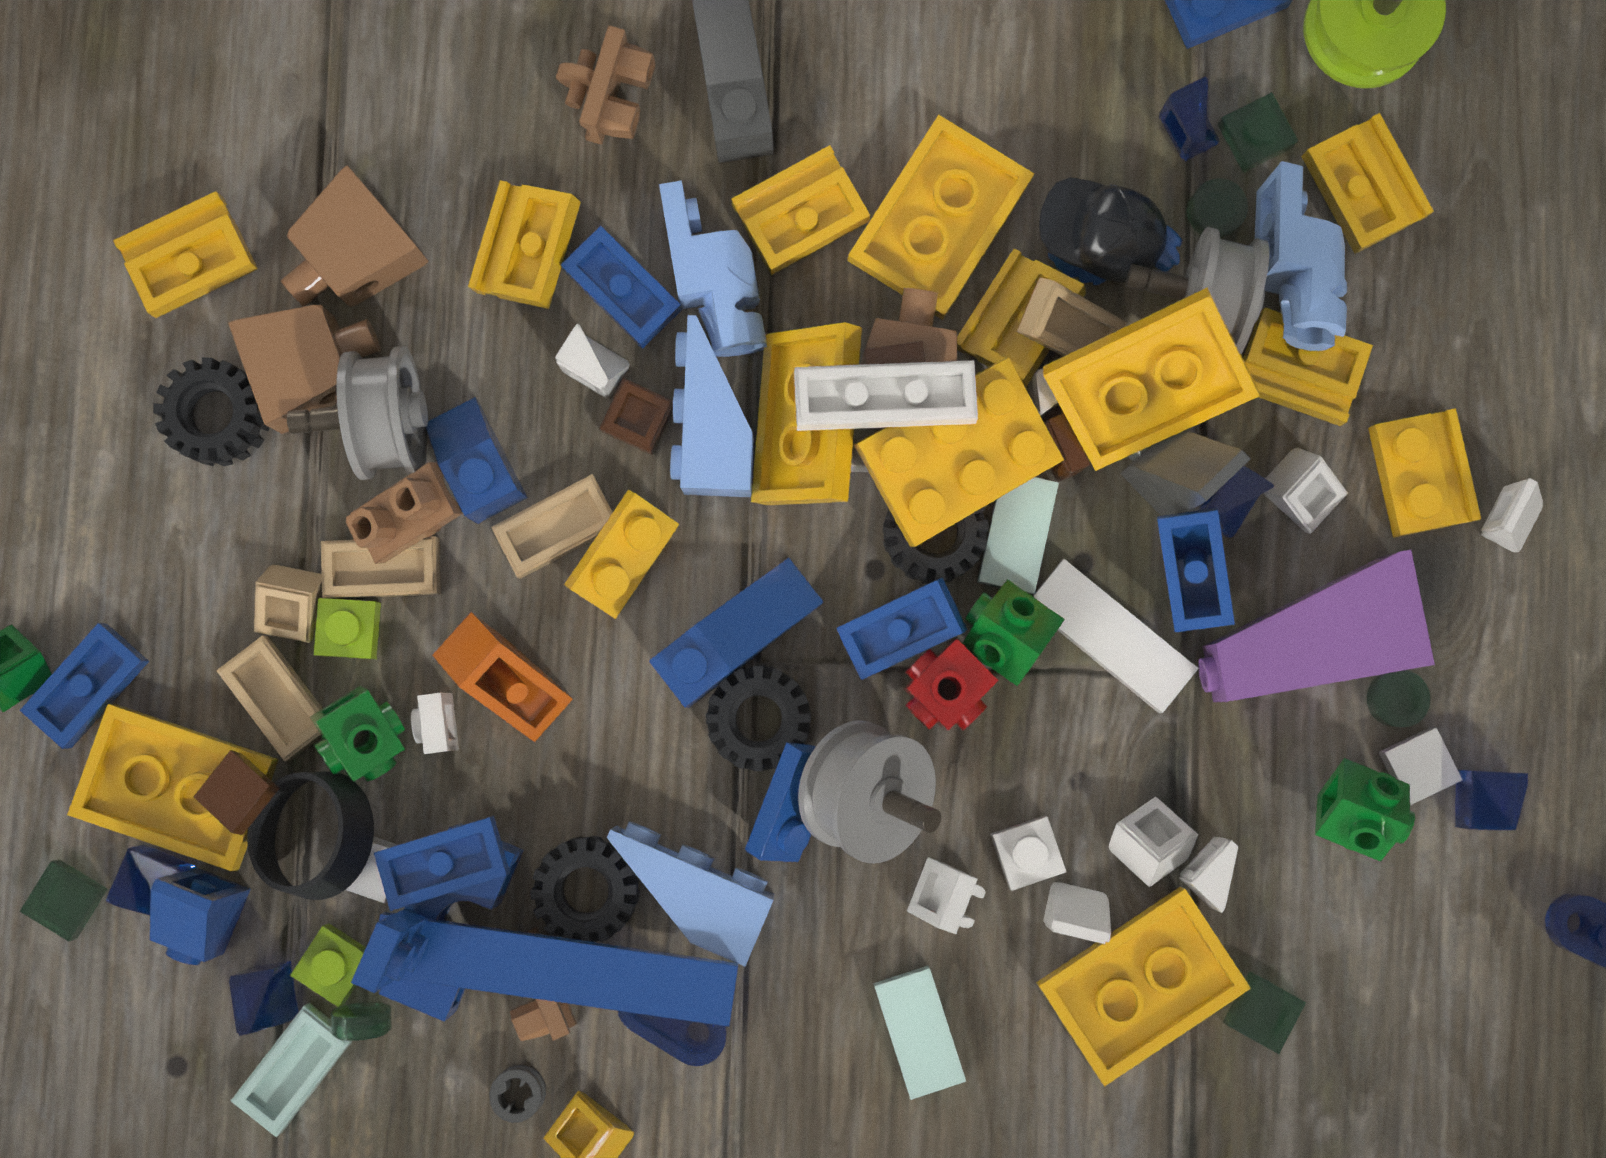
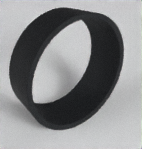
(352, 843)

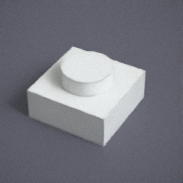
(435, 723)
(1028, 853)

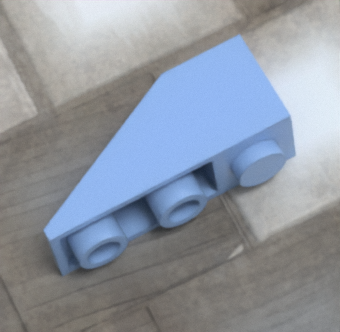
(715, 434)
(705, 903)

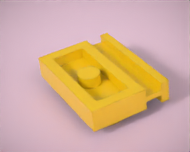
(1367, 183)
(800, 210)
(524, 244)
(185, 254)
(993, 325)
(1301, 379)
(1424, 473)

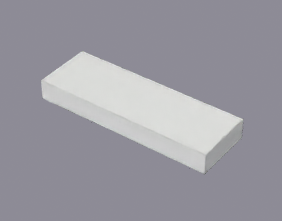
(885, 395)
(1115, 637)

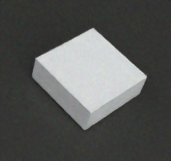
(1422, 763)

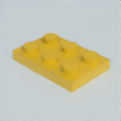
(941, 214)
(1151, 380)
(807, 463)
(951, 471)
(145, 782)
(1143, 985)

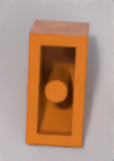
(501, 677)

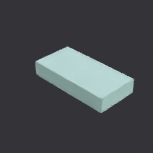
(1018, 535)
(919, 1032)
(290, 1070)

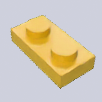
(621, 554)

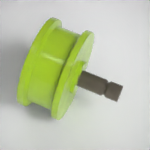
(1371, 39)

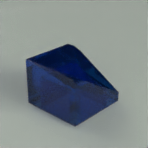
(1187, 120)
(1237, 499)
(1489, 799)
(137, 874)
(263, 997)

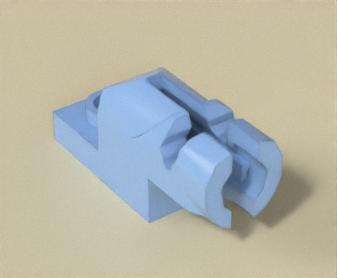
(1303, 261)
(713, 273)

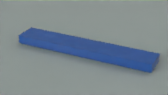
(576, 972)

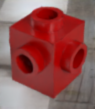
(970, 684)

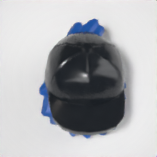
(1104, 229)

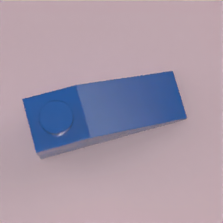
(735, 633)

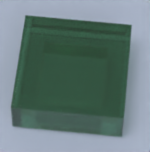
(63, 900)
(1264, 1013)

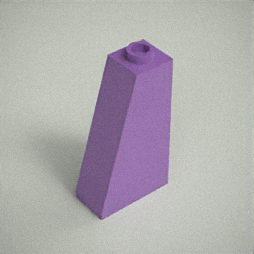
(1337, 633)

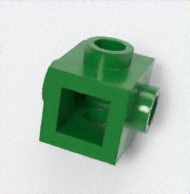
(1010, 631)
(343, 720)
(1364, 810)

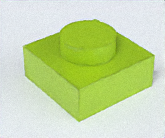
(347, 628)
(330, 964)

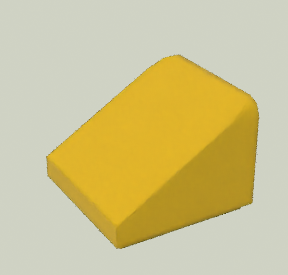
(588, 1131)

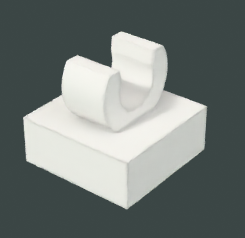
(944, 896)

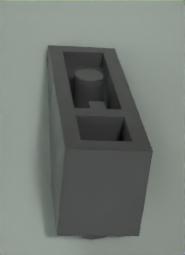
(733, 79)
(1182, 471)

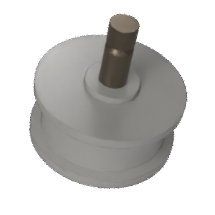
(1229, 270)
(377, 411)
(868, 791)

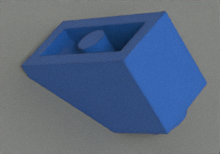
(474, 462)
(1196, 570)
(195, 914)

